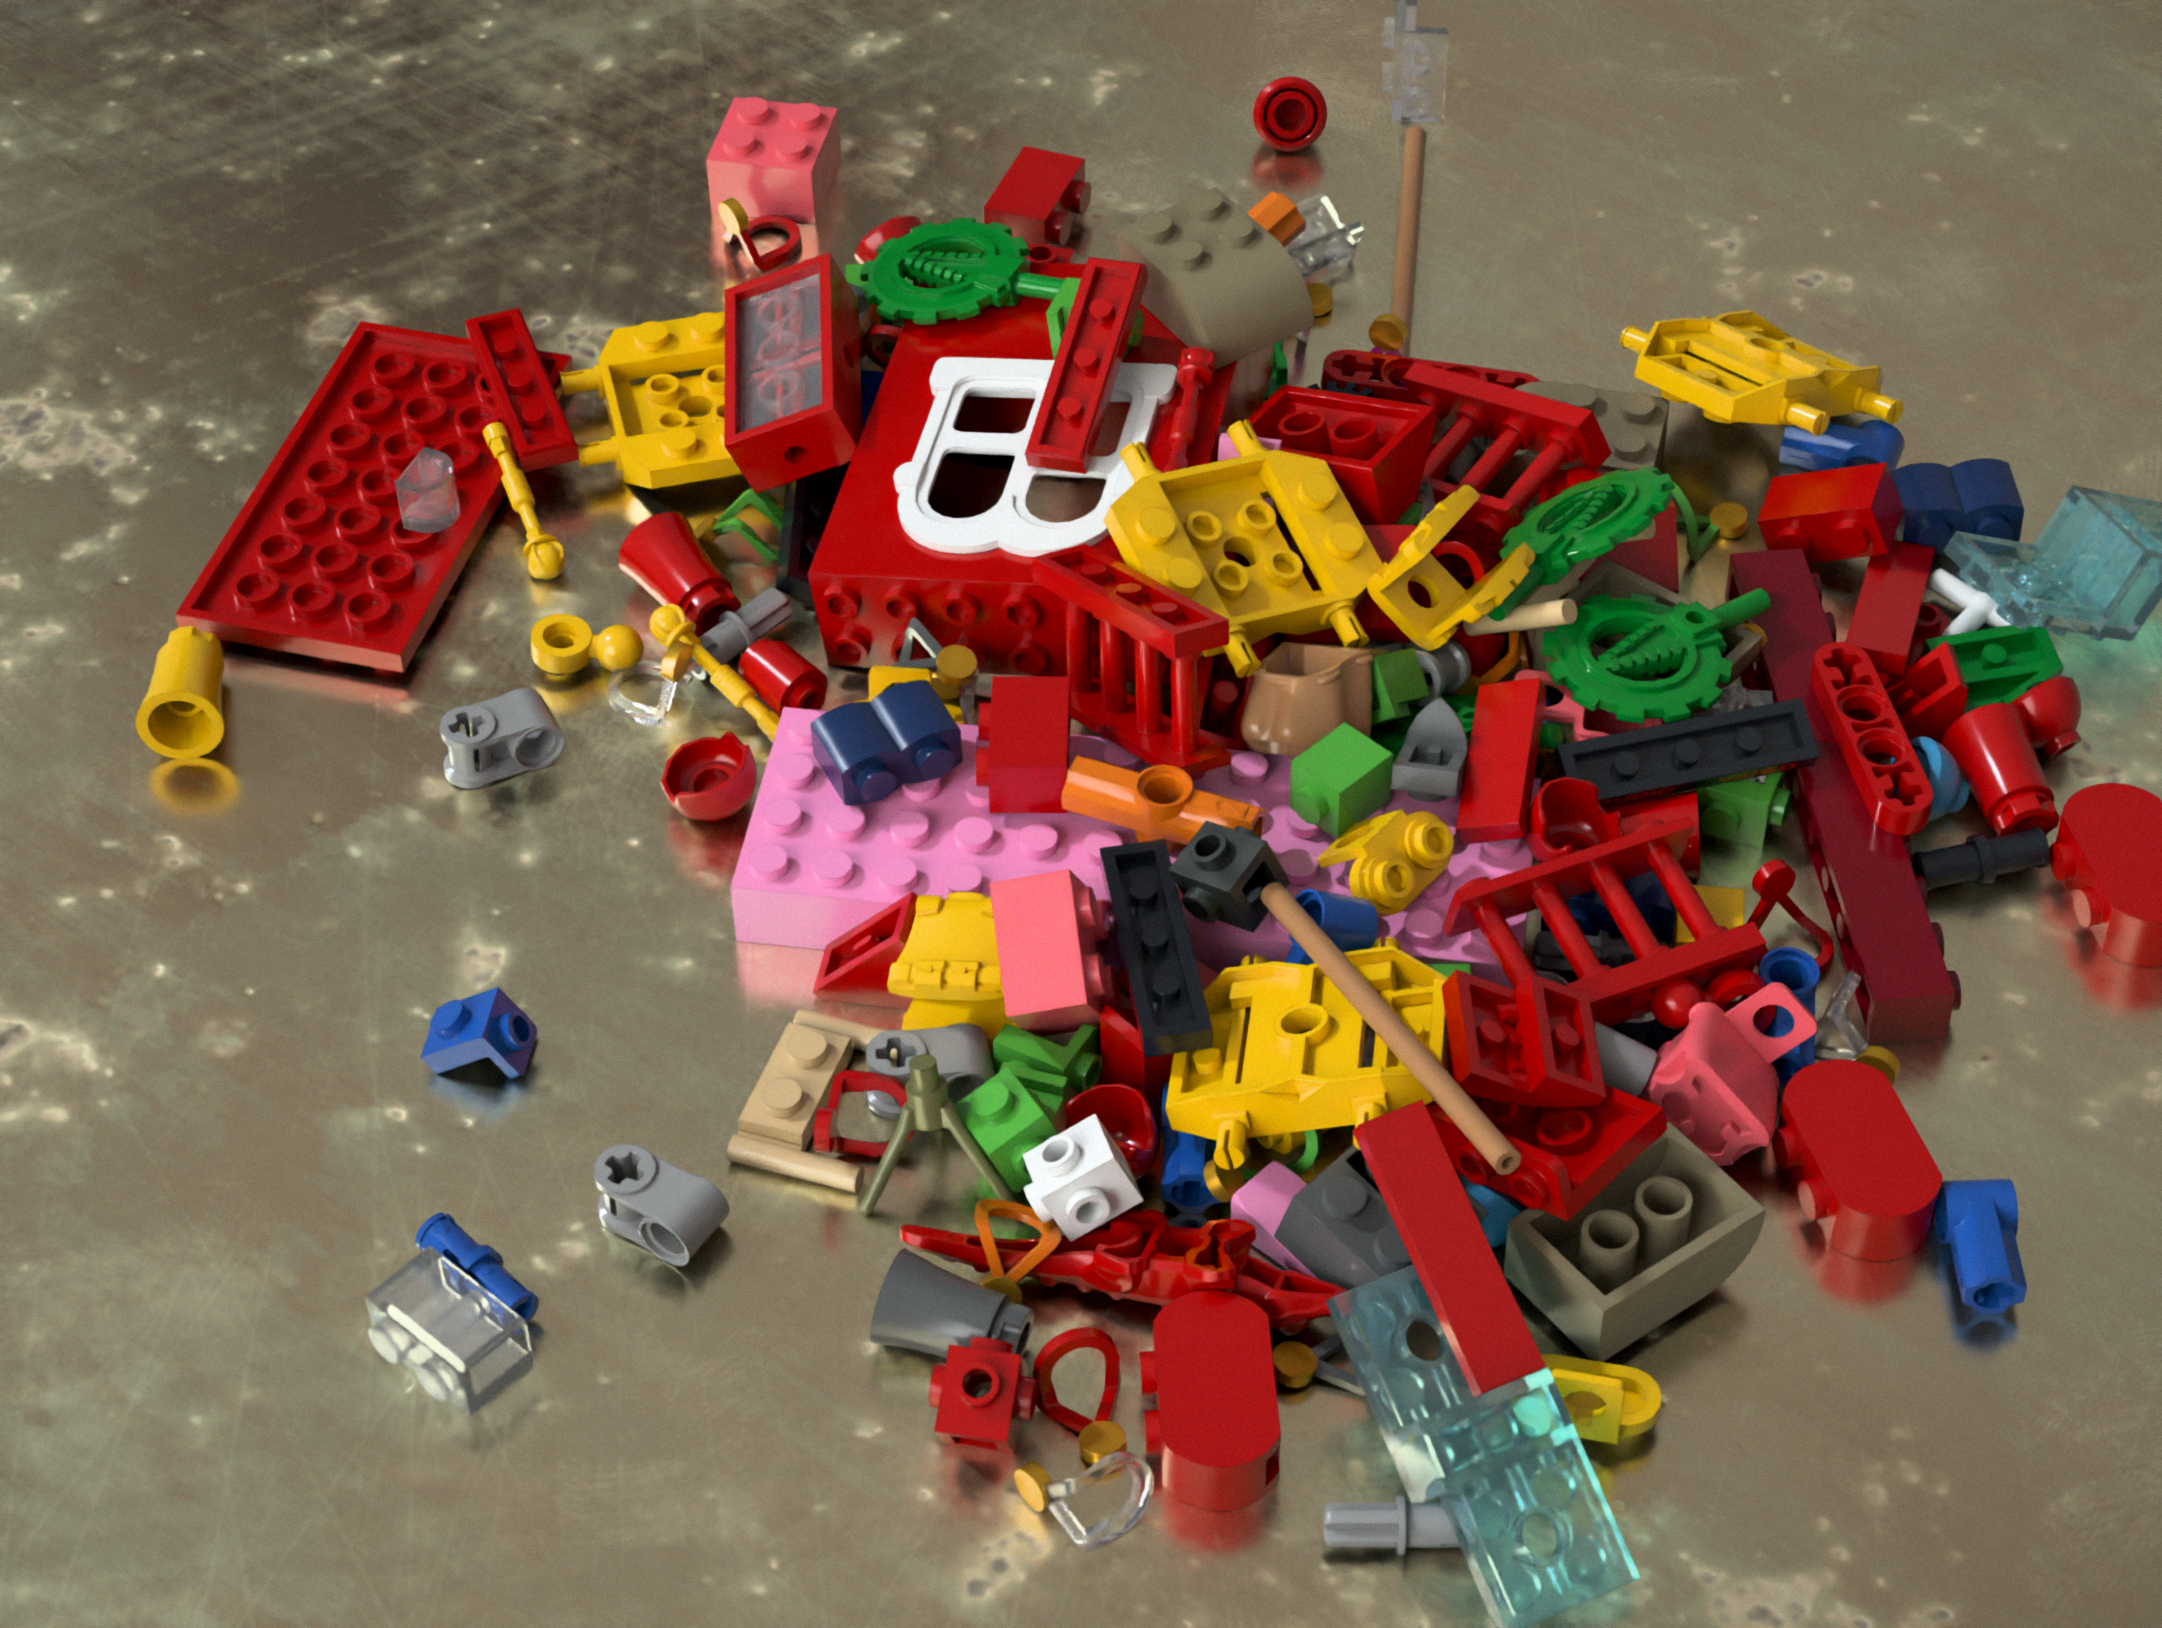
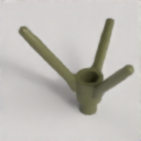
(930, 1110)

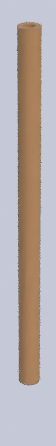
(1408, 230)
(1392, 1030)

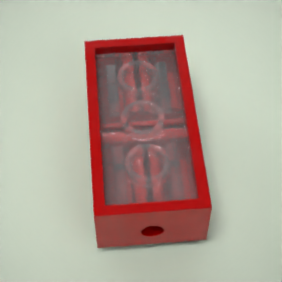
(792, 373)

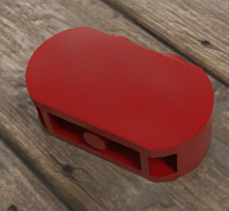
(2113, 868)
(1857, 1160)
(1213, 1400)

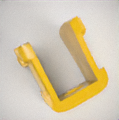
(1449, 600)
(951, 965)

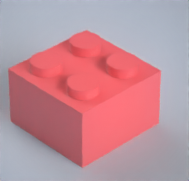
(775, 158)
(1052, 952)

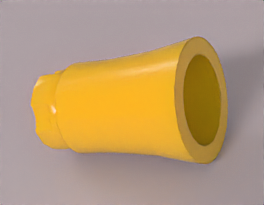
(184, 697)

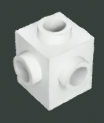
(1080, 1179)

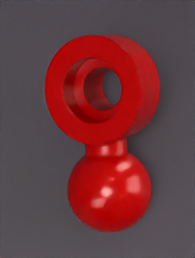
(1675, 999)

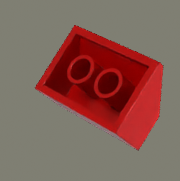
(1368, 443)

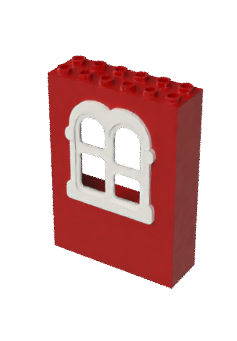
(971, 578)

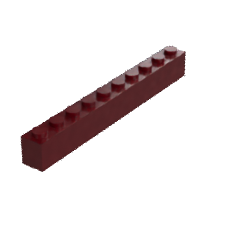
(1858, 868)

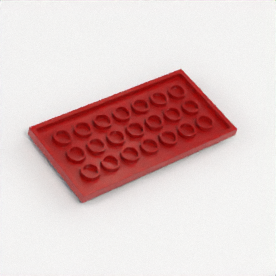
(321, 541)

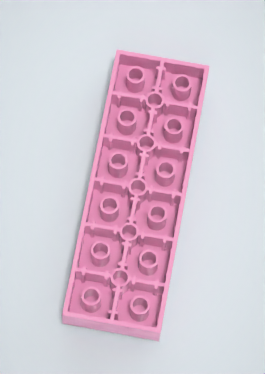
(828, 866)

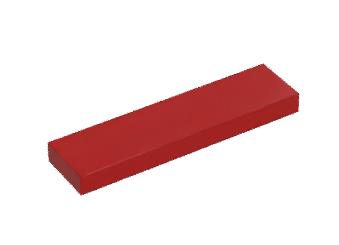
(1086, 365)
(521, 390)
(1891, 605)
(1448, 1248)

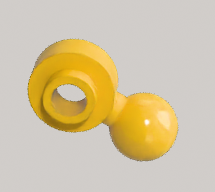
(567, 644)

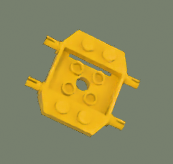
(1785, 377)
(650, 422)
(1186, 518)
(1277, 1081)

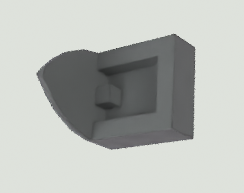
(1432, 755)

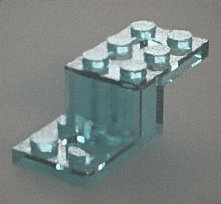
(2085, 572)
(1485, 1459)

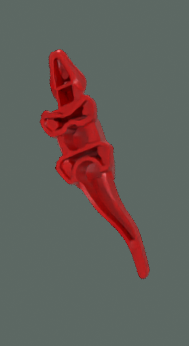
(1152, 1264)

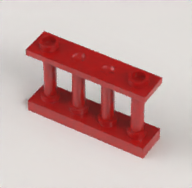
(1516, 423)
(1158, 623)
(1627, 989)

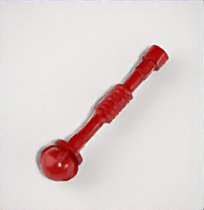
(1194, 376)

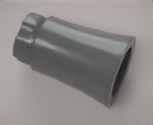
(933, 1308)

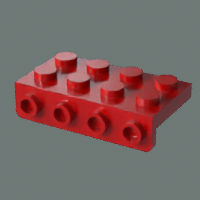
(1563, 1151)

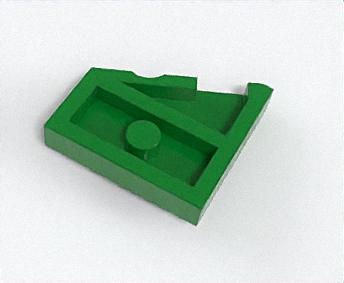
(2001, 662)

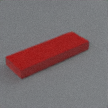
(1501, 761)

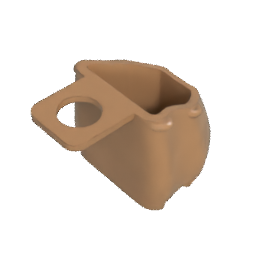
(1307, 694)

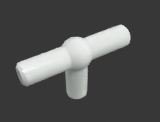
(1976, 605)

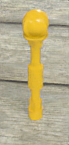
(543, 550)
(671, 624)

